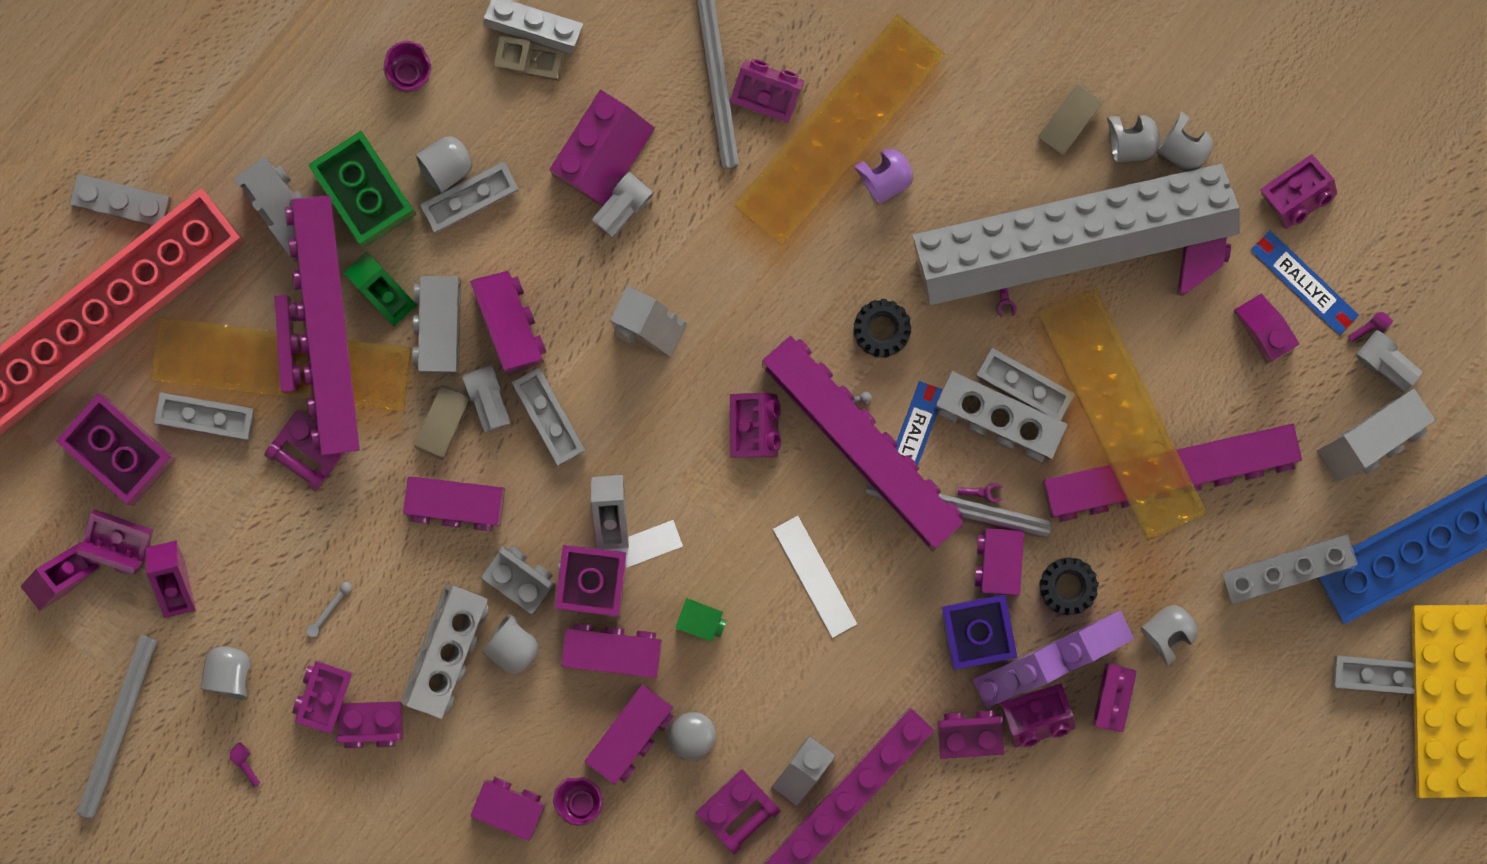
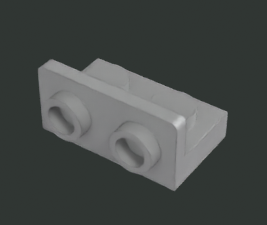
(519, 580)

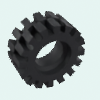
(868, 314)
(1088, 586)

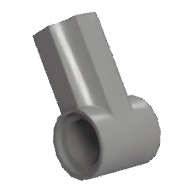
(627, 198)
(1382, 356)
(485, 392)

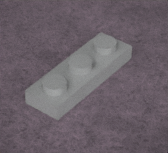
(533, 25)
(469, 197)
(119, 200)
(1025, 384)
(204, 416)
(548, 416)
(1373, 674)

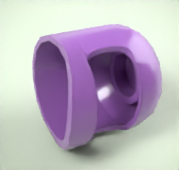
(889, 177)

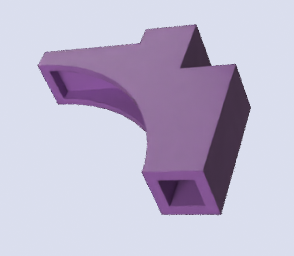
(1054, 659)

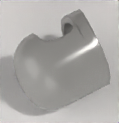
(1133, 143)
(1184, 150)
(444, 163)
(1169, 628)
(511, 647)
(226, 672)
(692, 736)

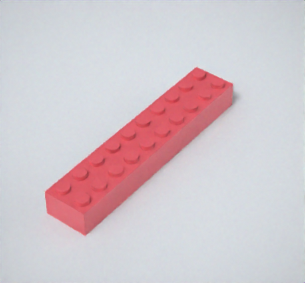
(112, 303)

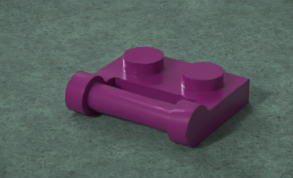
(298, 433)
(730, 803)

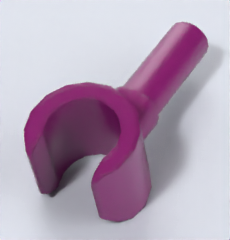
(1004, 298)
(1380, 321)
(980, 492)
(238, 756)

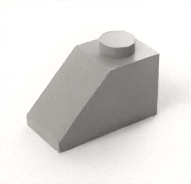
(609, 512)
(803, 770)

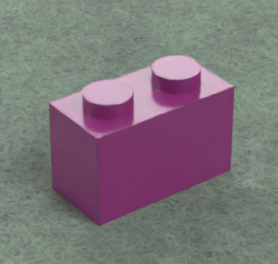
(1000, 561)
(508, 809)

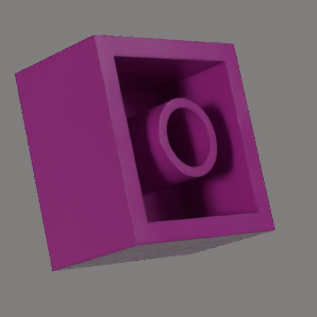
(591, 580)

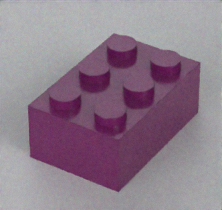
(115, 449)

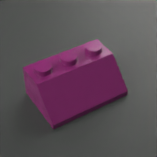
(601, 148)
(508, 321)

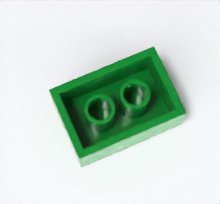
(362, 189)

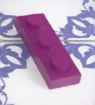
(287, 344)

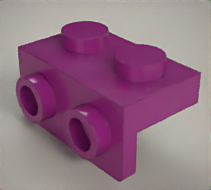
(115, 542)

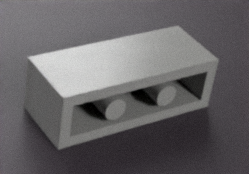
(437, 324)

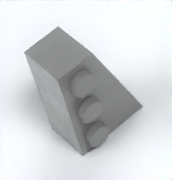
(269, 196)
(646, 321)
(1377, 435)

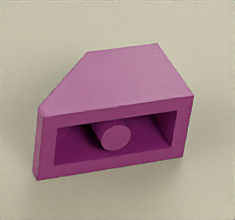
(1200, 262)
(1266, 328)
(57, 578)
(169, 579)

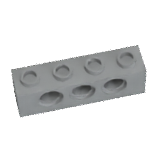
(1048, 428)
(1290, 568)
(429, 661)

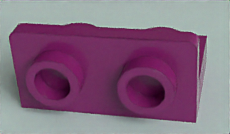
(767, 90)
(1300, 191)
(754, 425)
(322, 697)
(1114, 697)
(1038, 716)
(370, 722)
(970, 736)

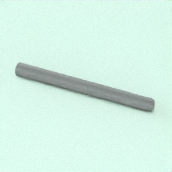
(718, 84)
(993, 515)
(117, 726)

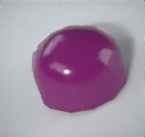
(407, 66)
(578, 801)

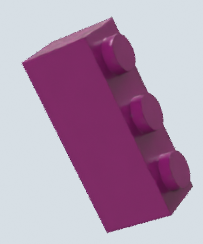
(453, 503)
(611, 651)
(630, 735)

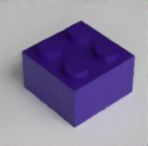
(978, 632)

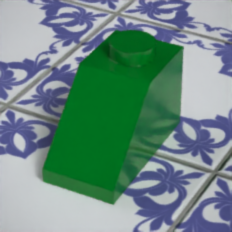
(380, 288)
(701, 620)

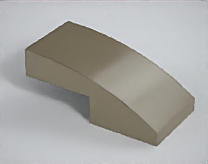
(529, 58)
(1070, 119)
(442, 422)

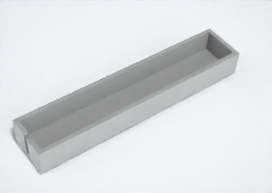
(1076, 234)

